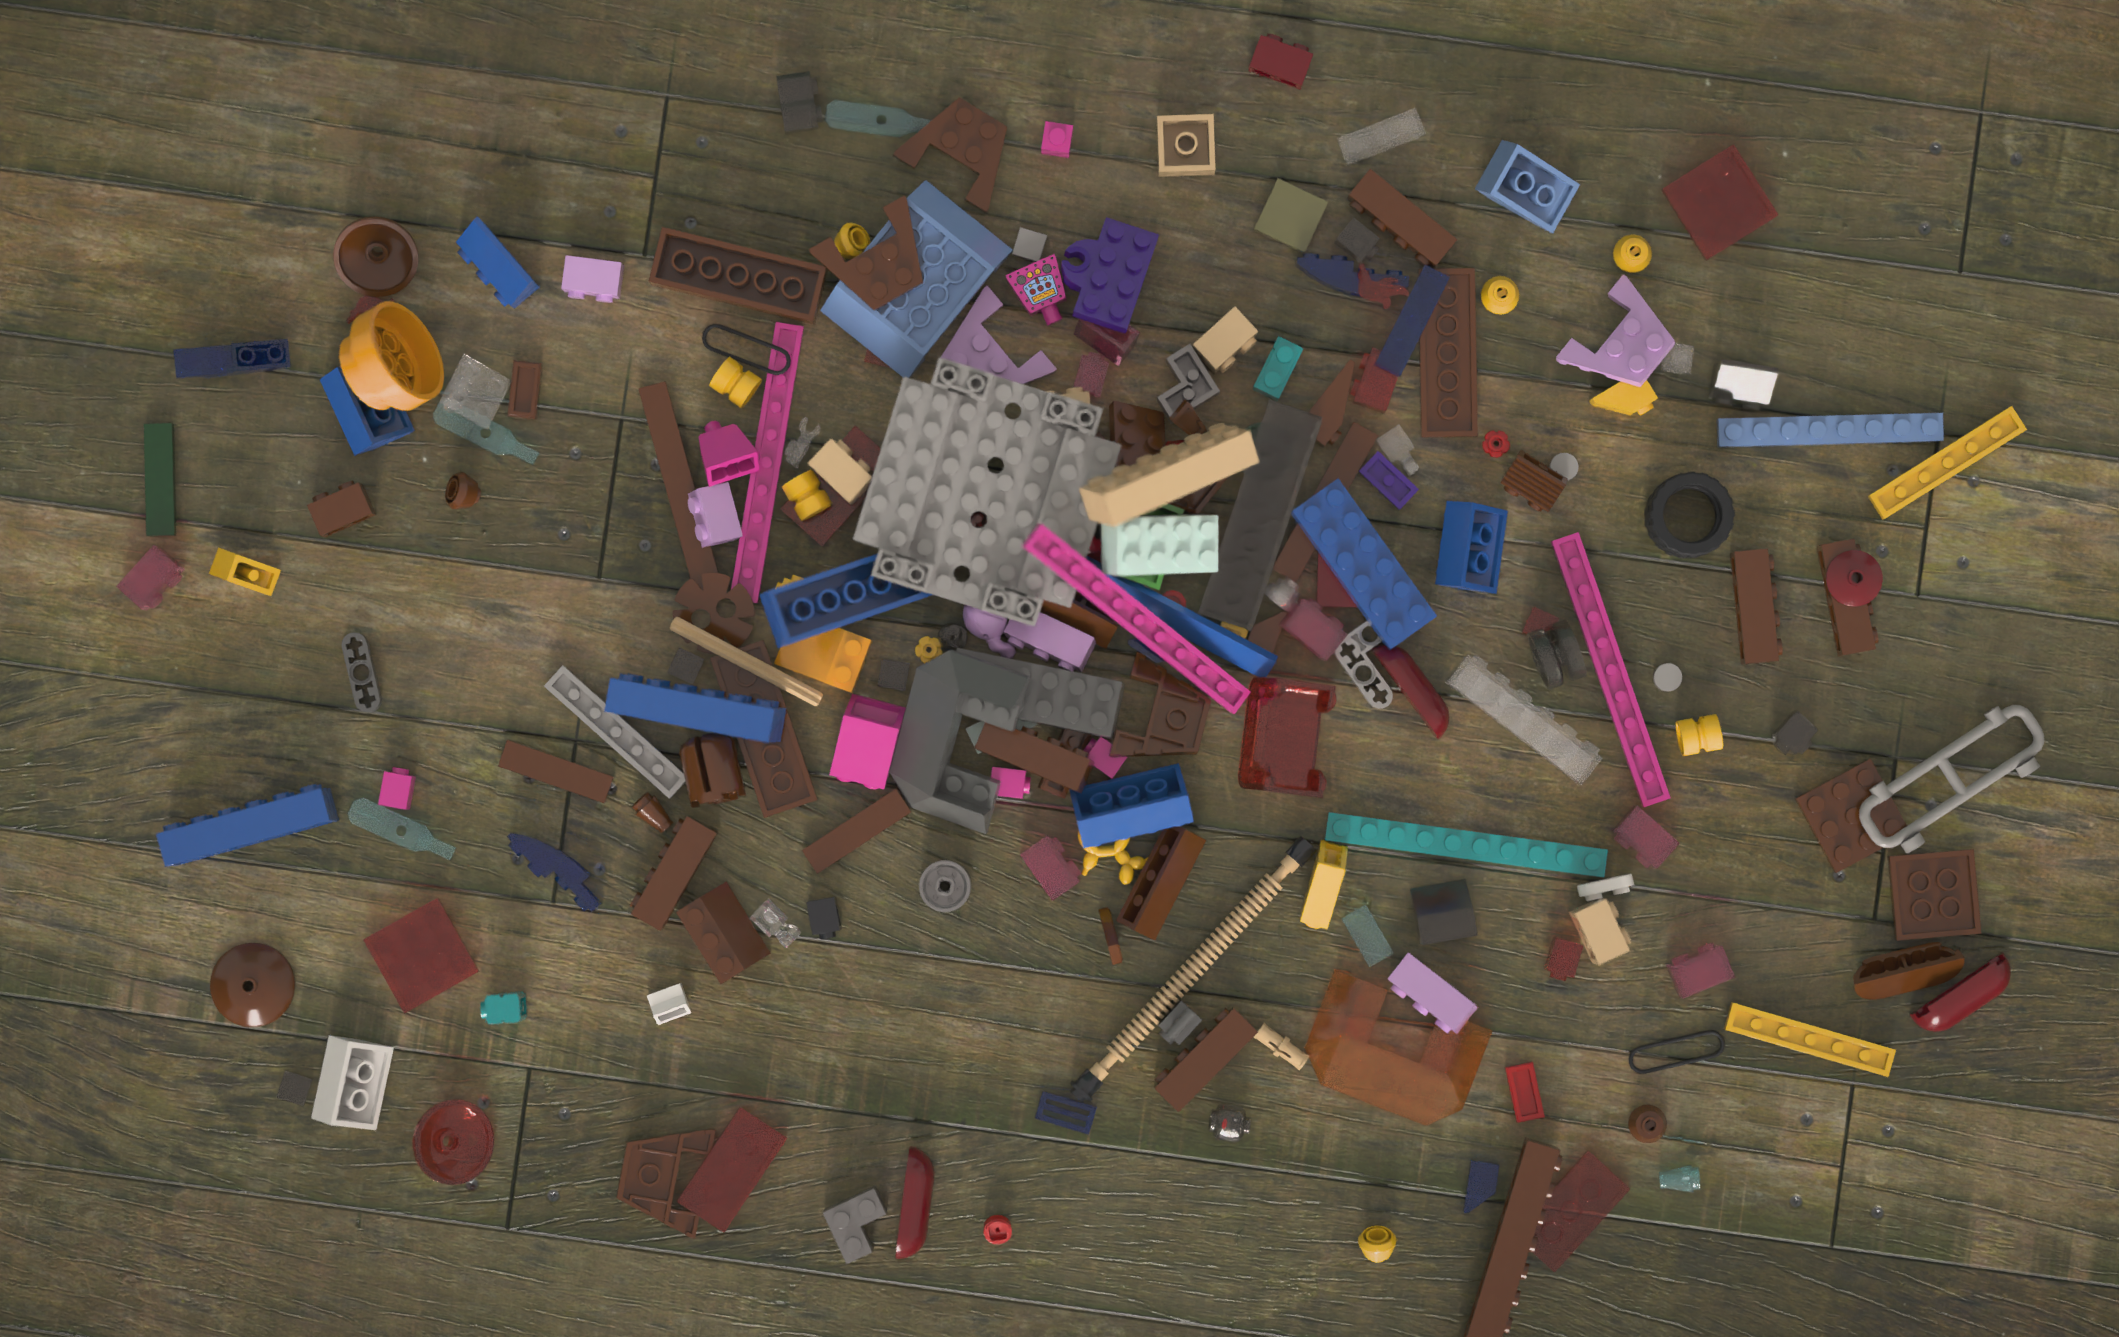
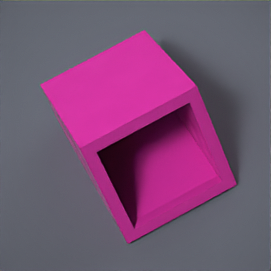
(867, 741)

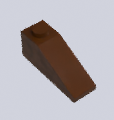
(1332, 406)

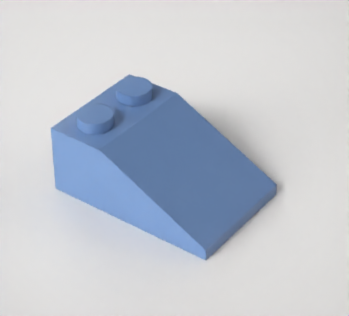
(1527, 185)

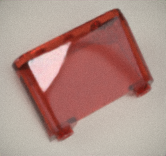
(1283, 736)

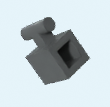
(1178, 1023)

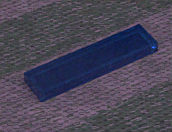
(1412, 320)

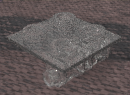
(474, 391)

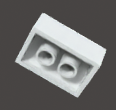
(352, 1083)

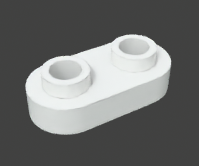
(1617, 884)

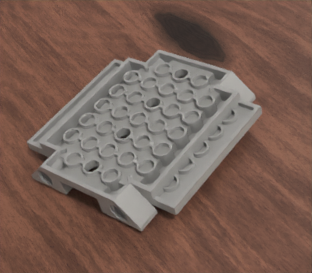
(938, 475)

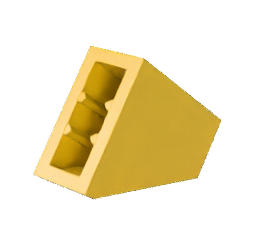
(1324, 884)

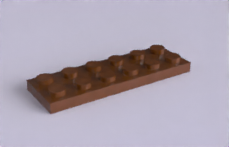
(1450, 361)
(774, 767)

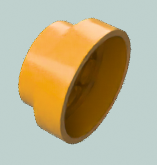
(391, 358)

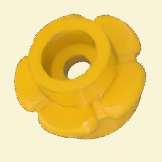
(924, 643)

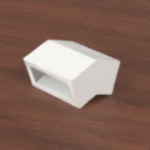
(669, 1004)

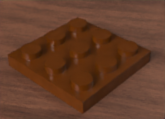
(1835, 820)
(1934, 894)

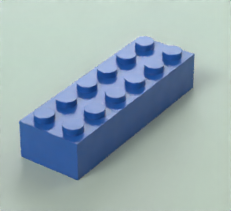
(1363, 564)
(832, 601)
(694, 709)
(247, 827)

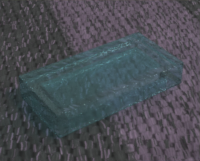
(1367, 935)

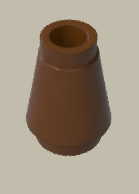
(651, 811)

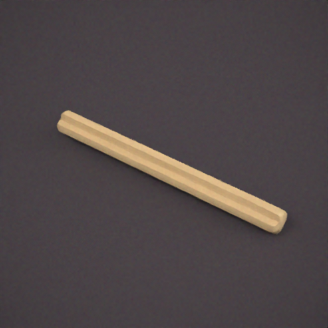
(746, 661)

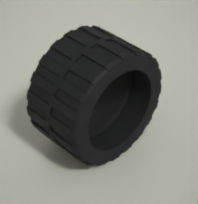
(1723, 515)

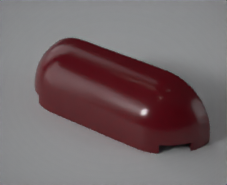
(1415, 687)
(1965, 996)
(915, 1203)

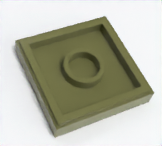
(1291, 215)

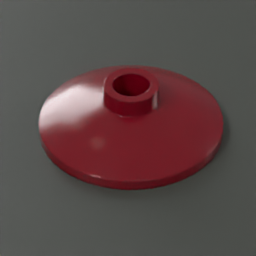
(1840, 582)

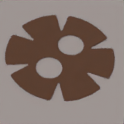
(715, 589)

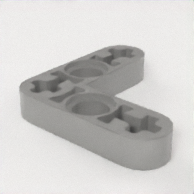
(1360, 648)

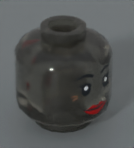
(1229, 1123)

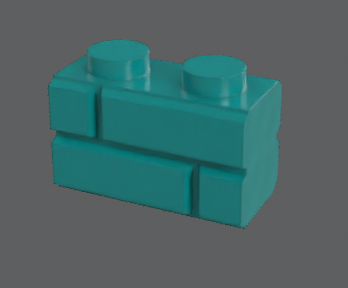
(1277, 368)
(504, 1007)

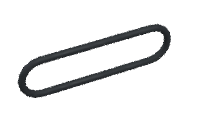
(749, 338)
(1680, 1062)

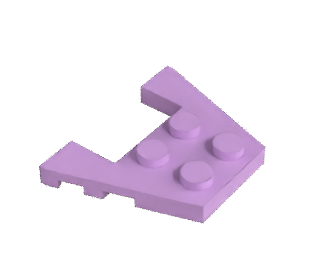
(1632, 348)
(978, 350)

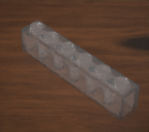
(1523, 719)

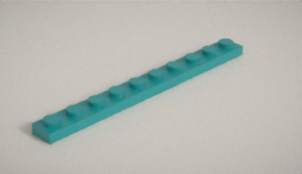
(1466, 844)

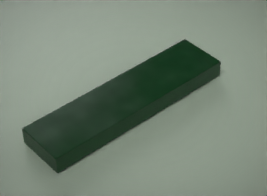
(160, 479)

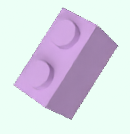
(593, 278)
(714, 515)

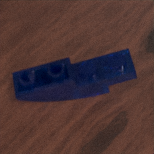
(1339, 273)
(232, 359)
(547, 859)

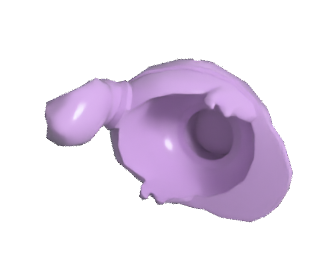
(988, 627)

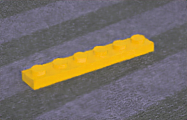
(1947, 462)
(1809, 1039)

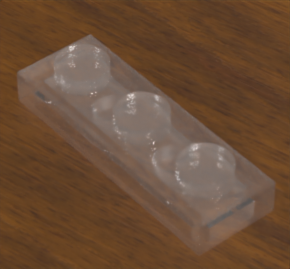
(1381, 136)

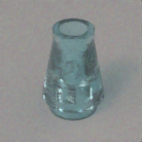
(1681, 1179)

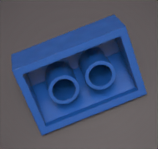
(495, 264)
(362, 424)
(1471, 547)

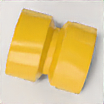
(735, 382)
(806, 494)
(1698, 735)

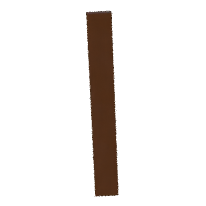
(676, 476)

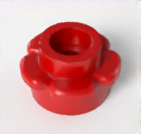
(1488, 444)

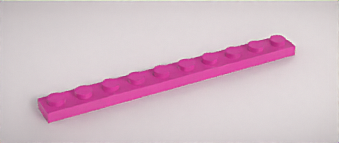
(770, 449)
(1135, 618)
(1610, 669)

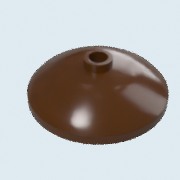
(371, 271)
(271, 979)

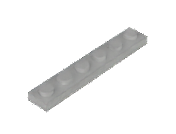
(616, 732)

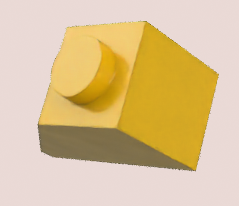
(1626, 398)
(244, 571)

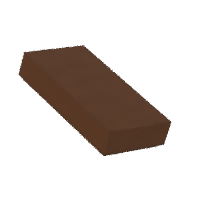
(525, 389)

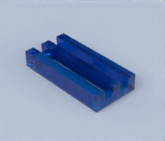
(1088, 1119)

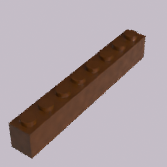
(1514, 1240)

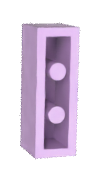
(1053, 641)
(1431, 994)

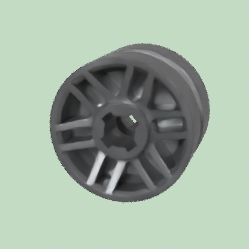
(959, 886)

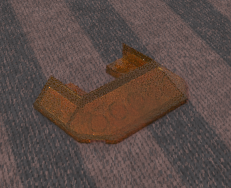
(1382, 1078)

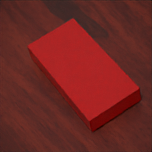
(1524, 1092)

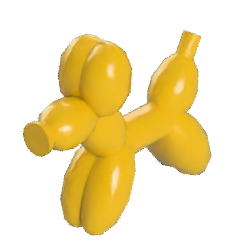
(1121, 855)

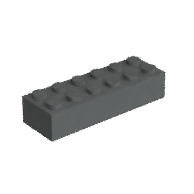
(1065, 697)

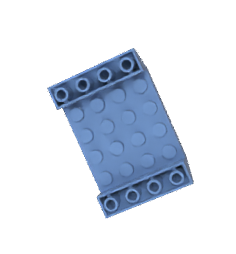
(954, 263)

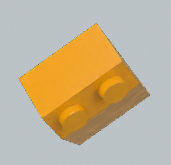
(828, 657)

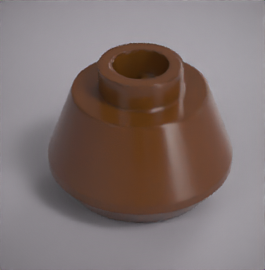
(462, 491)
(1641, 1130)

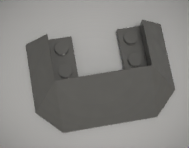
(938, 698)

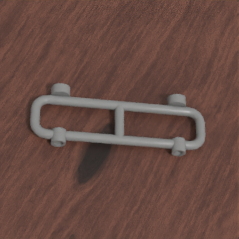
(2023, 763)

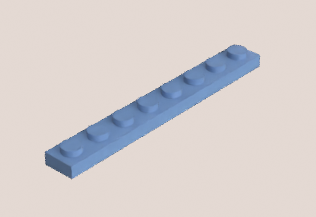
(1830, 430)

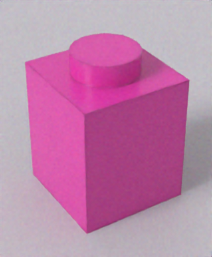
(1057, 139)
(1099, 754)
(1013, 782)
(397, 789)

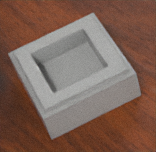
(1029, 245)

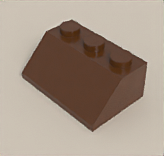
(1083, 617)
(723, 932)

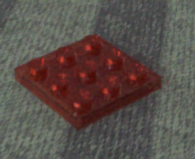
(1719, 202)
(421, 955)

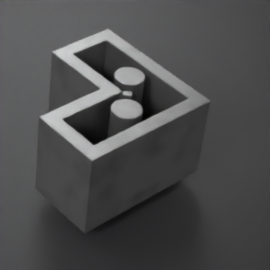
(1193, 380)
(847, 1222)

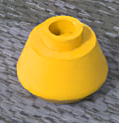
(851, 240)
(1626, 258)
(1492, 298)
(1377, 1243)

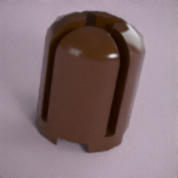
(711, 769)

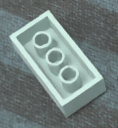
(1161, 545)

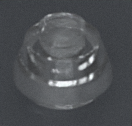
(1283, 593)

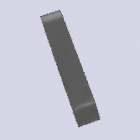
(360, 694)

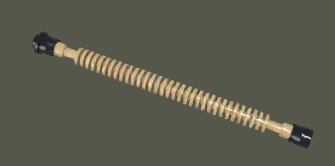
(1092, 1079)

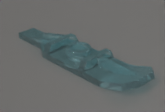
(863, 117)
(500, 441)
(385, 822)

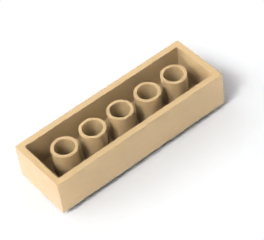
(1168, 474)

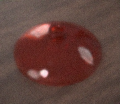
(468, 1146)

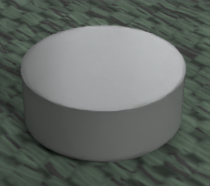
(1565, 464)
(1667, 677)

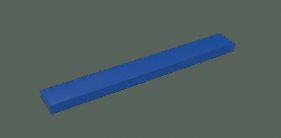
(1198, 628)

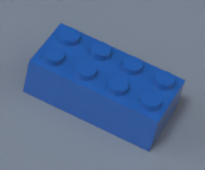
(1132, 805)

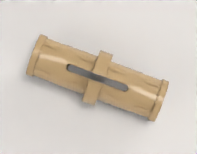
(1281, 1046)

